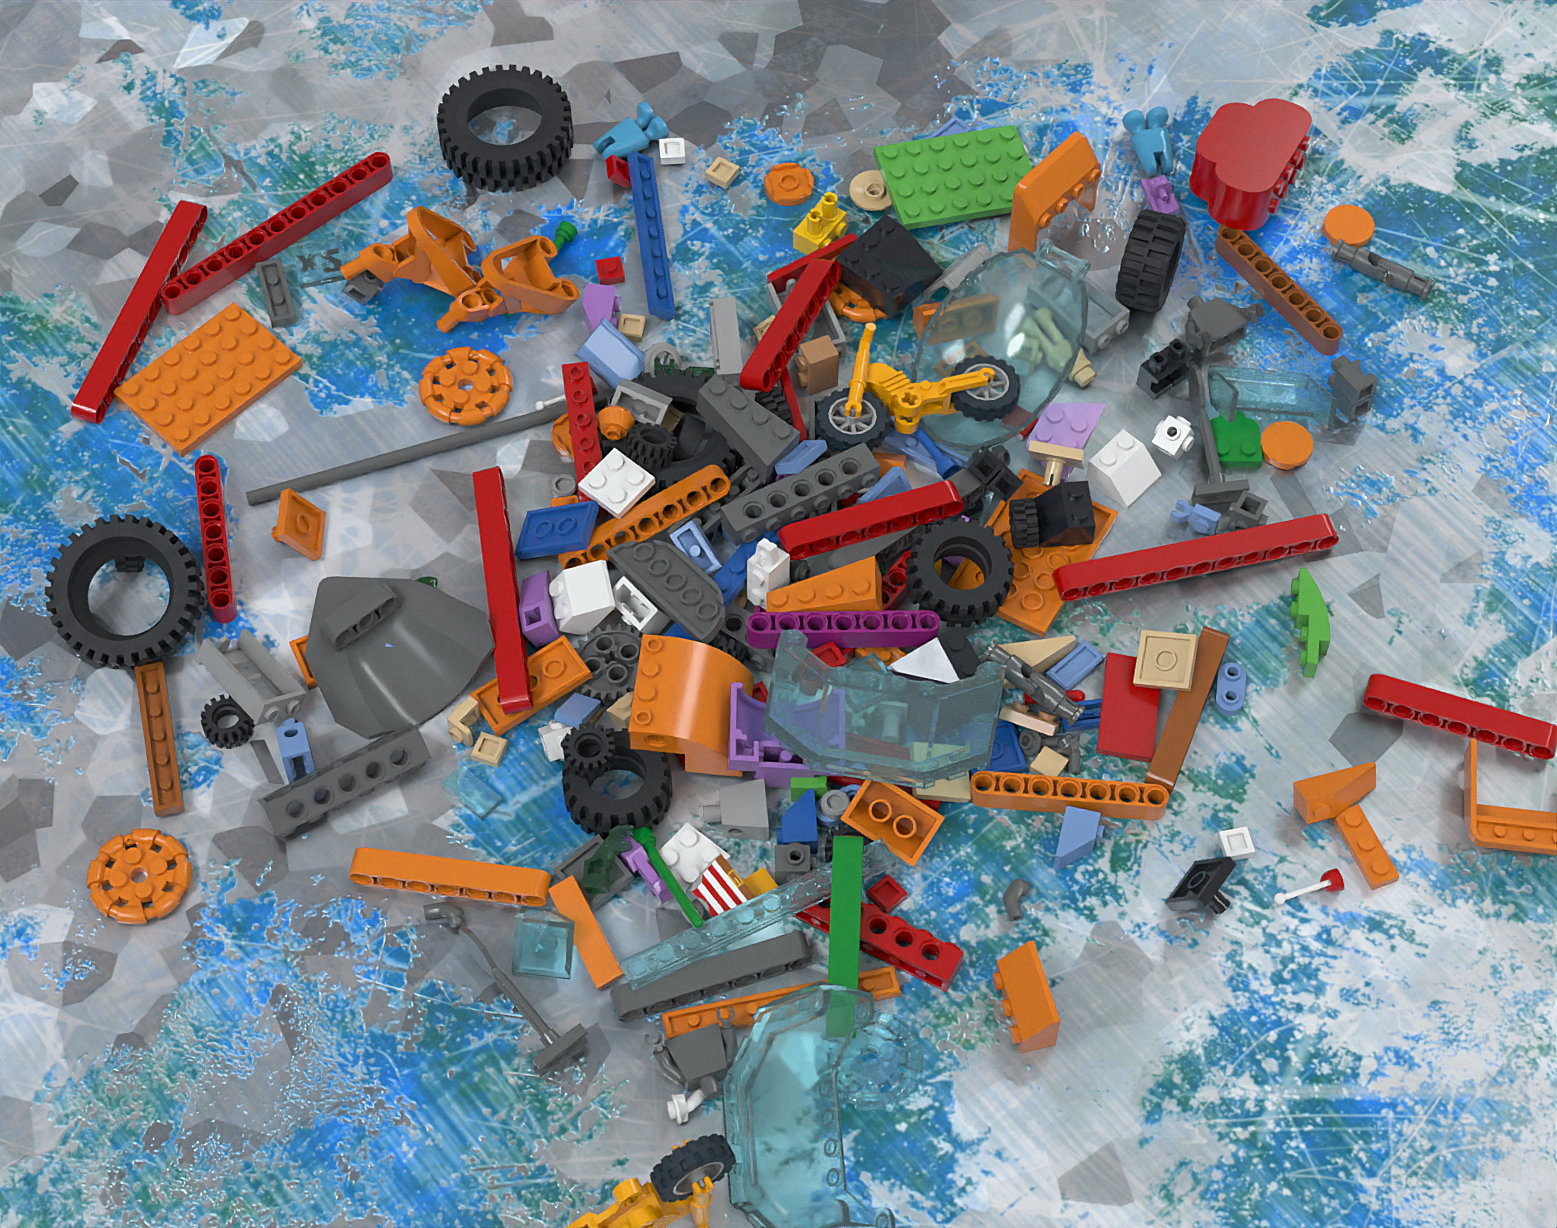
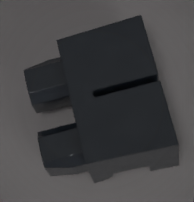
(1164, 369)
(993, 473)

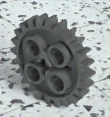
(611, 663)

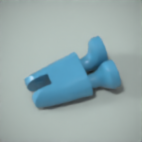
(629, 134)
(1150, 143)

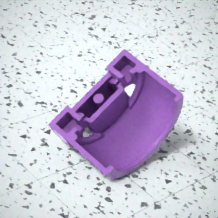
(756, 751)

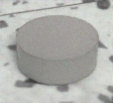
(563, 486)
(834, 804)

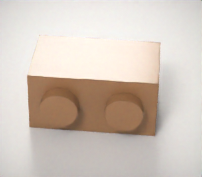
(818, 365)

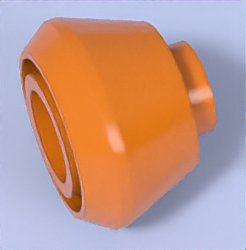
(615, 422)

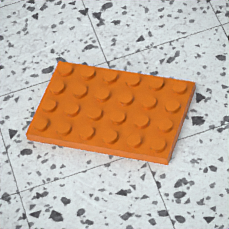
(207, 379)
(1033, 595)

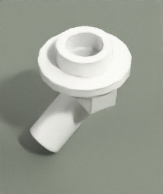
(679, 1107)

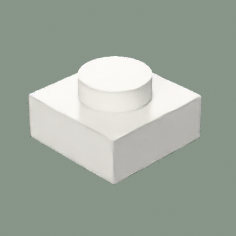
(672, 151)
(1236, 843)

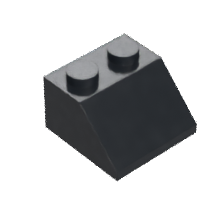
(1065, 515)

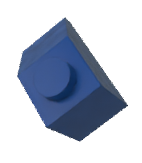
(800, 823)

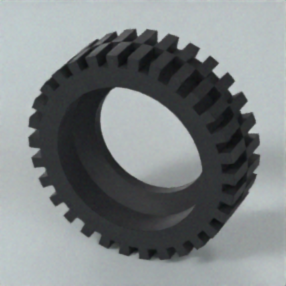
(513, 163)
(684, 395)
(93, 550)

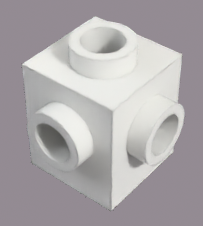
(1173, 436)
(552, 739)

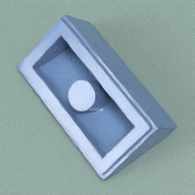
(696, 546)

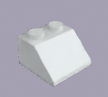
(1123, 469)
(582, 597)

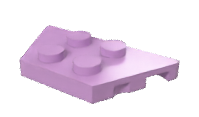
(1067, 426)

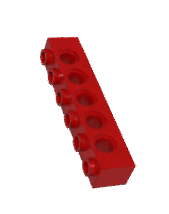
(582, 423)
(884, 946)

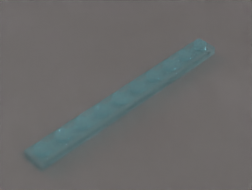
(745, 919)

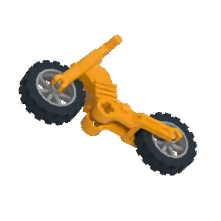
(911, 400)
(676, 1188)

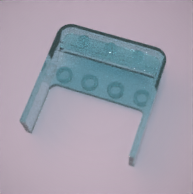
(1270, 393)

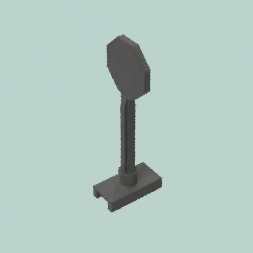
(1218, 490)
(556, 1047)

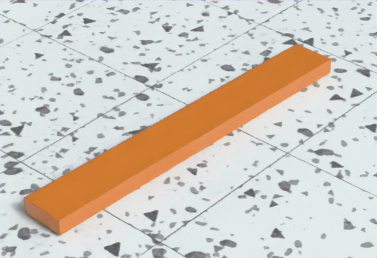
(880, 982)

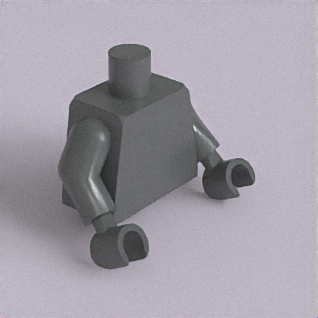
(1218, 323)
(699, 1056)

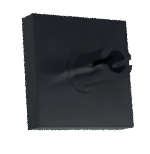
(1202, 885)

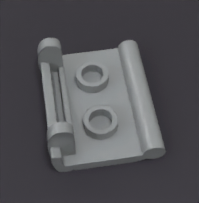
(955, 273)

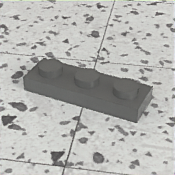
(276, 292)

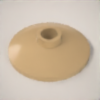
(869, 191)

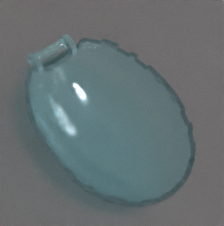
(1018, 313)

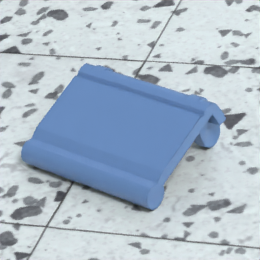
(611, 355)

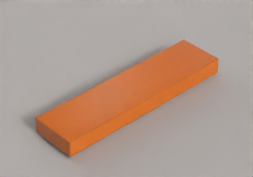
(588, 933)

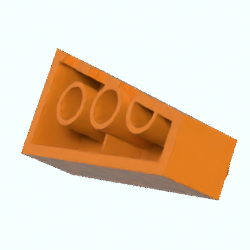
(842, 589)

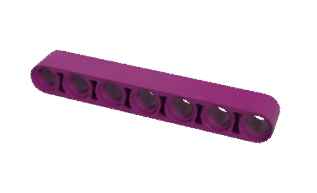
(856, 625)

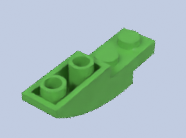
(1313, 620)

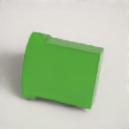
(801, 785)

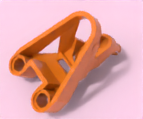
(429, 261)
(524, 285)

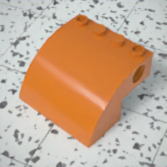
(686, 701)

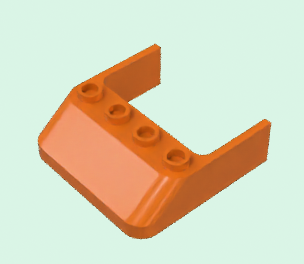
(1061, 177)
(1504, 826)

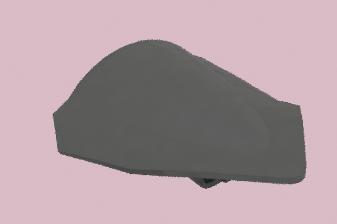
(384, 688)

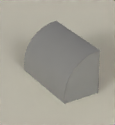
(642, 402)

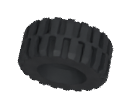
(1150, 260)
(967, 541)
(640, 809)

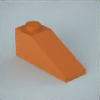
(1333, 792)

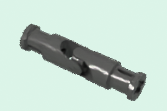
(1400, 277)
(1050, 695)

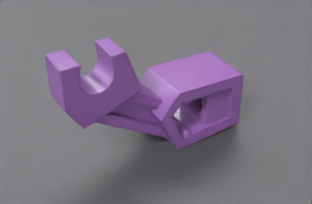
(638, 861)

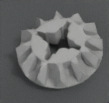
(660, 350)

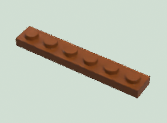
(159, 739)

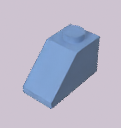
(1077, 835)

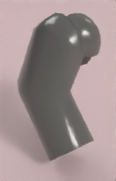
(1012, 896)
(447, 910)

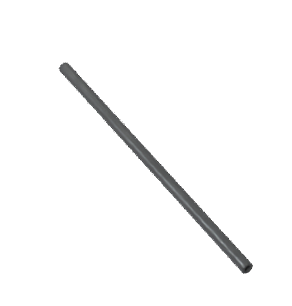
(415, 451)

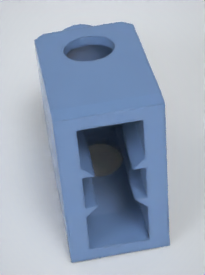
(294, 743)

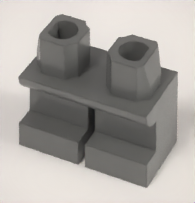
(1351, 387)

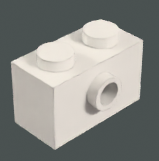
(638, 608)

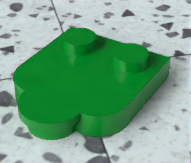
(1237, 442)

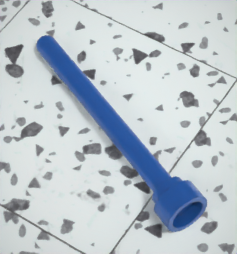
(945, 466)

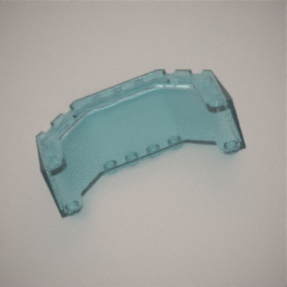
(880, 723)
(786, 1113)

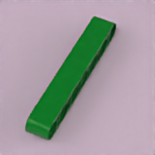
(845, 912)

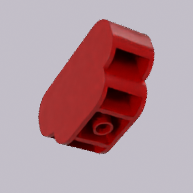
(1250, 160)

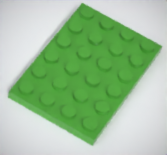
(953, 176)

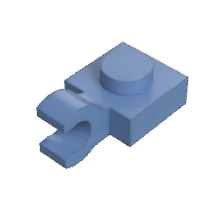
(1199, 517)

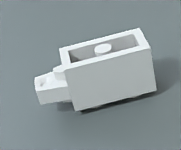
(766, 572)

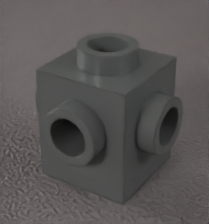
(363, 287)
(1247, 512)
(792, 862)

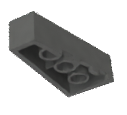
(747, 426)

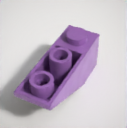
(600, 302)
(537, 610)

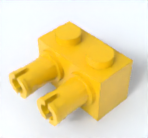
(821, 225)

